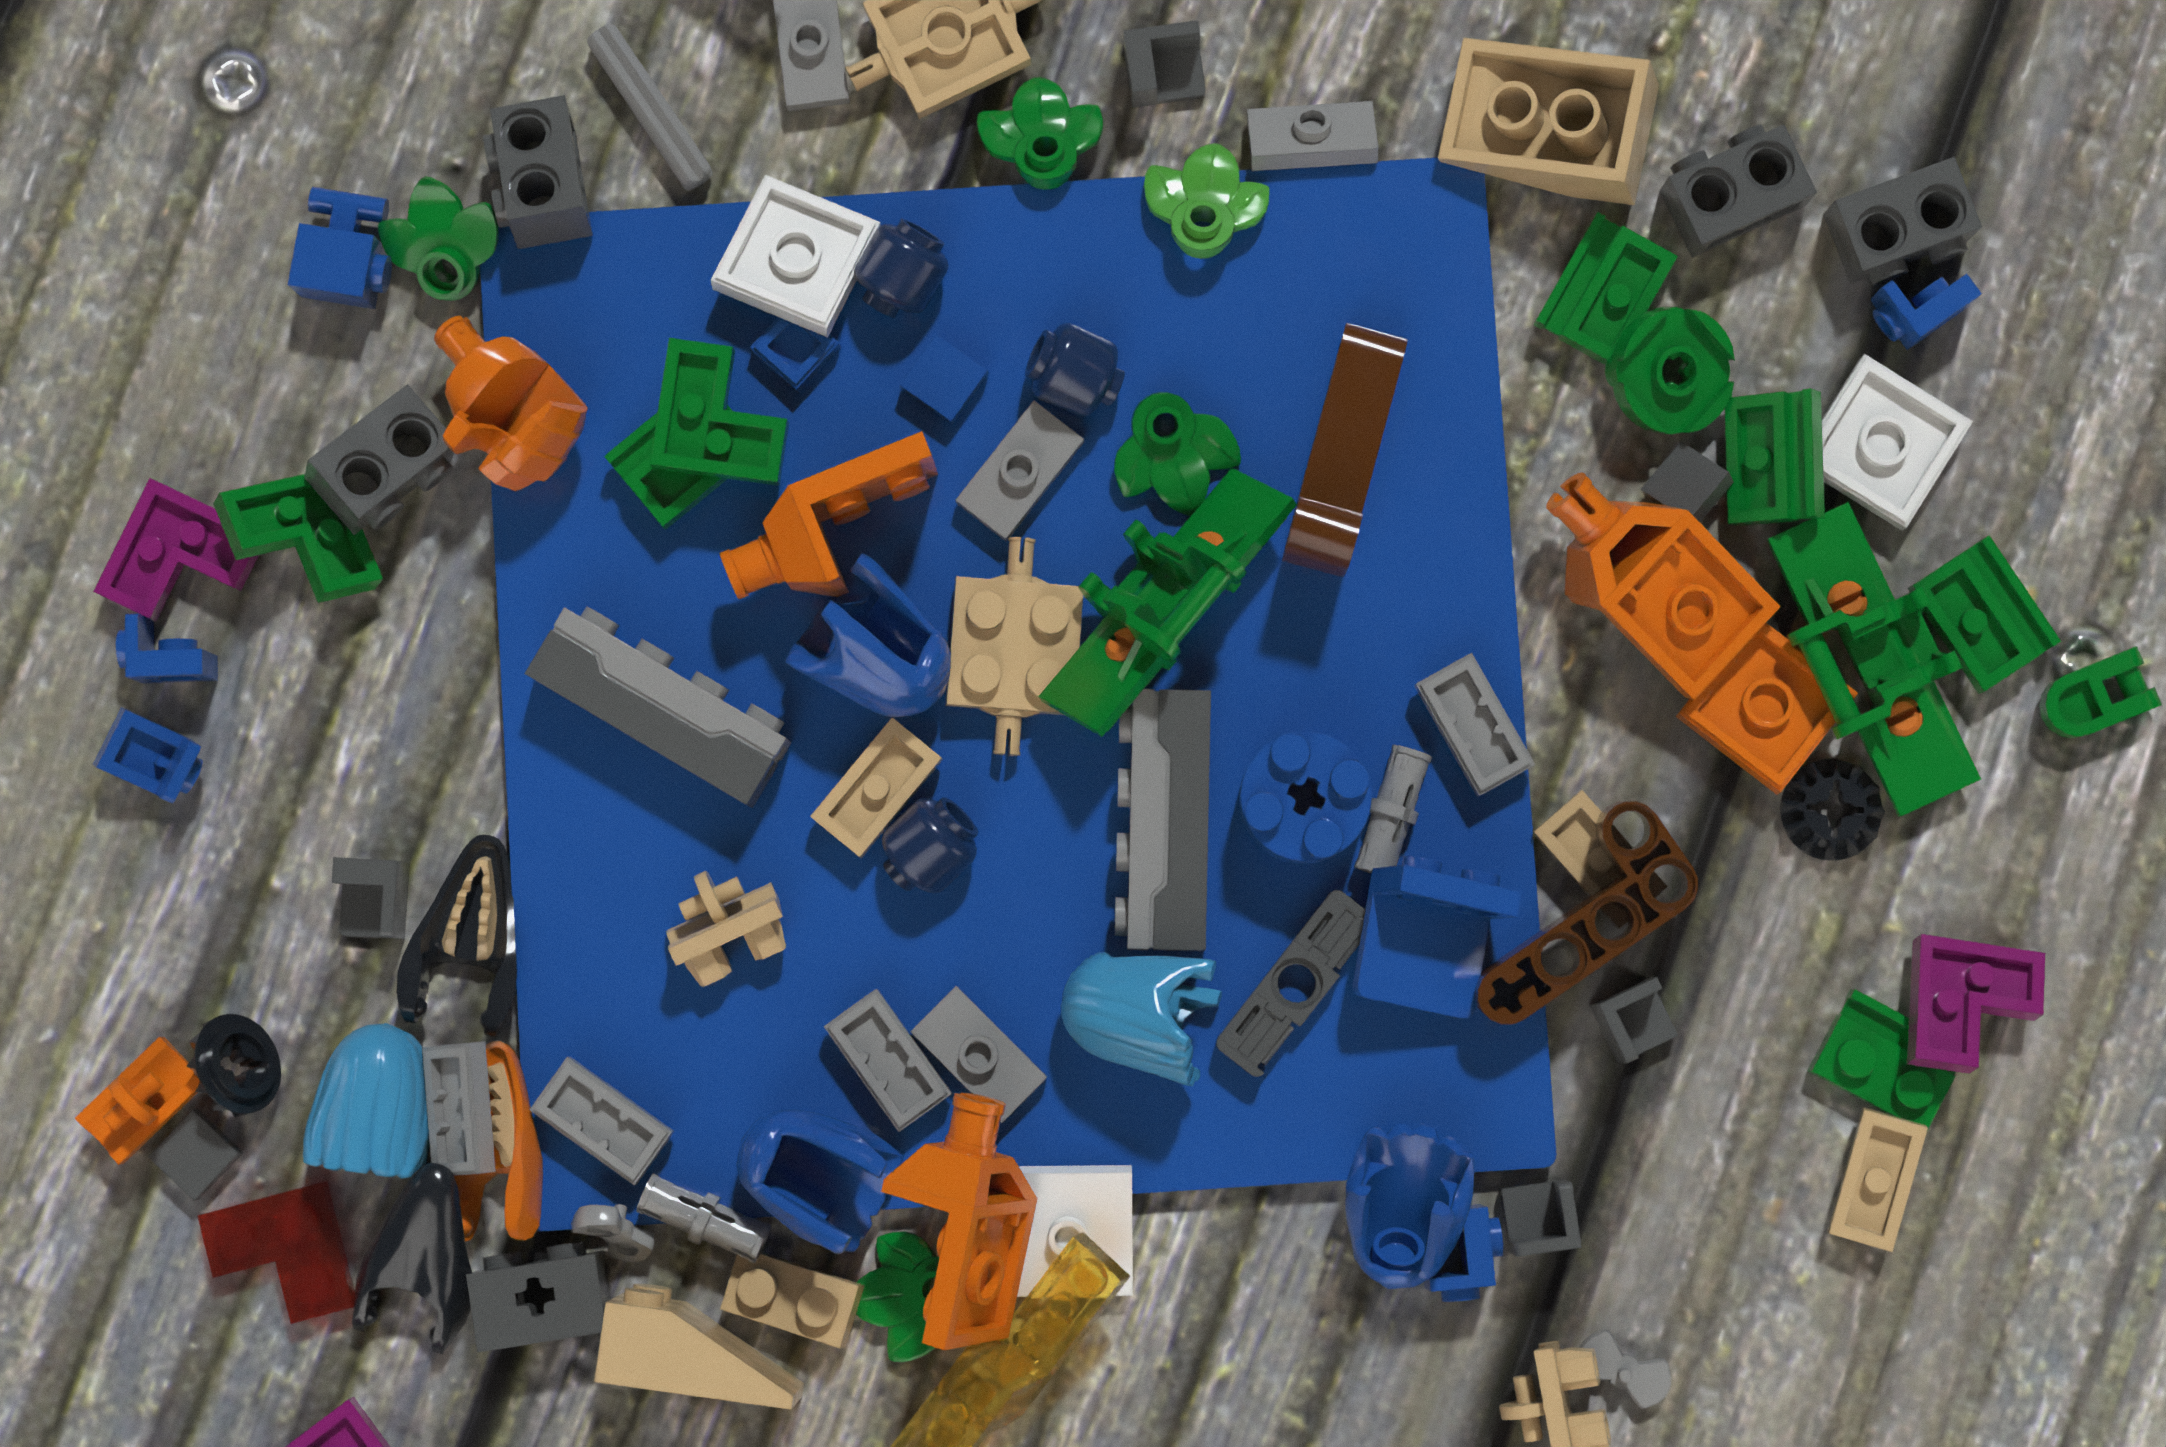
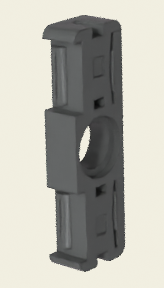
(1266, 1015)

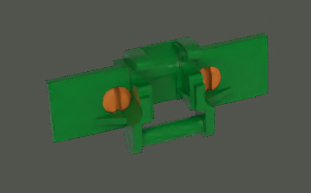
(1163, 598)
(1891, 649)

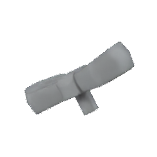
(609, 1223)
(1643, 1380)

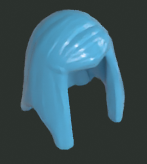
(1135, 1011)
(371, 1106)

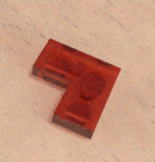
(297, 1234)

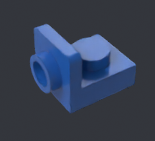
(1934, 305)
(173, 661)

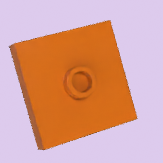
(1763, 710)

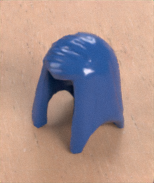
(876, 649)
(817, 1175)
(1407, 1203)

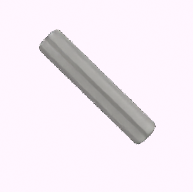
(649, 107)

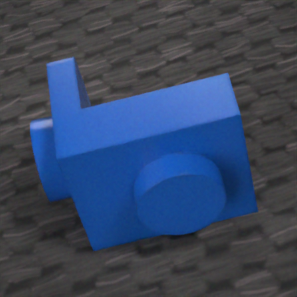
(149, 756)
(1477, 1245)

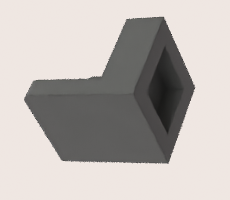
(1164, 63)
(372, 897)
(1634, 1020)
(1540, 1217)

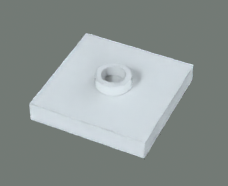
(794, 256)
(1887, 441)
(1075, 1202)

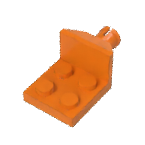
(794, 539)
(1660, 583)
(985, 1228)

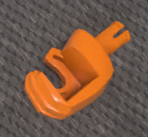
(507, 406)

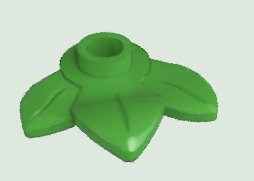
(1207, 193)

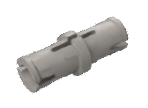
(1393, 809)
(703, 1218)

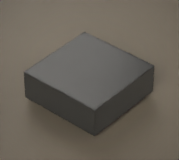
(1687, 482)
(195, 1154)

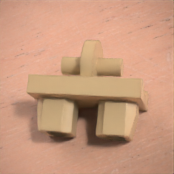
(700, 938)
(1557, 1373)

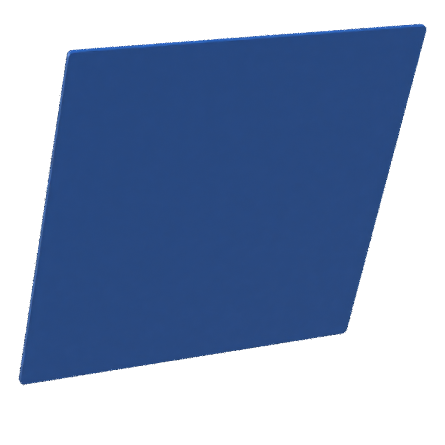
(617, 832)

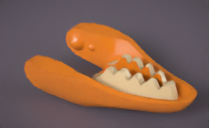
(514, 1150)

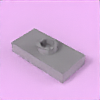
(811, 53)
(1312, 136)
(1019, 471)
(1474, 724)
(978, 1052)
(888, 1060)
(459, 1107)
(602, 1120)

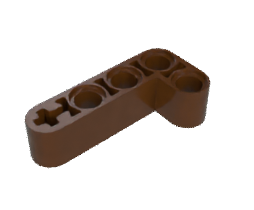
(1345, 450)
(1578, 924)

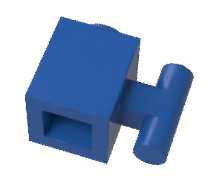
(339, 260)

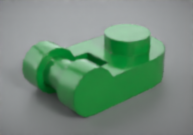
(2080, 704)

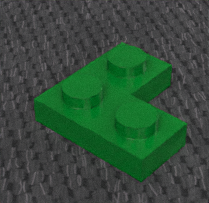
(698, 431)
(294, 515)

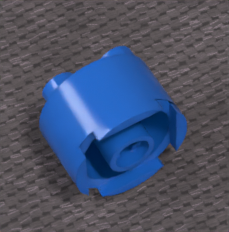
(1339, 782)

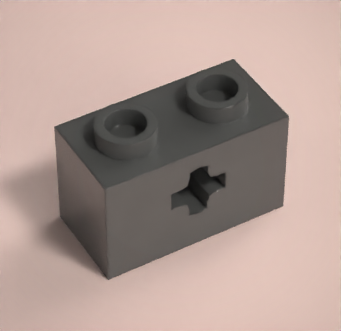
(508, 1320)

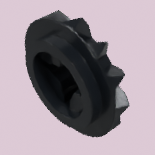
(1811, 830)
(245, 1045)

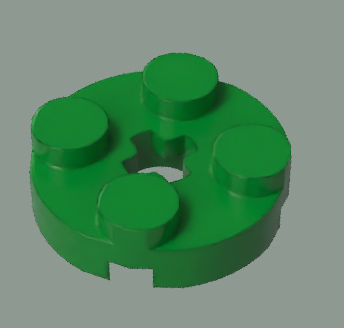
(1638, 364)

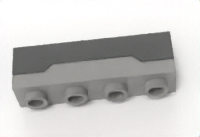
(658, 706)
(1167, 821)

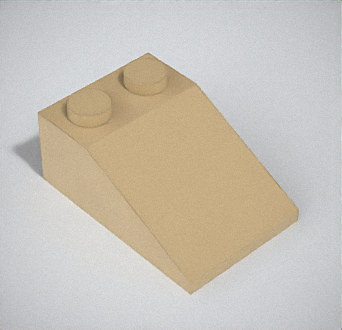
(1551, 118)
(680, 1350)

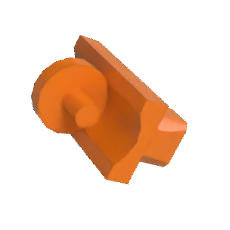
(140, 1100)

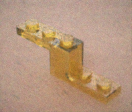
(1002, 1377)

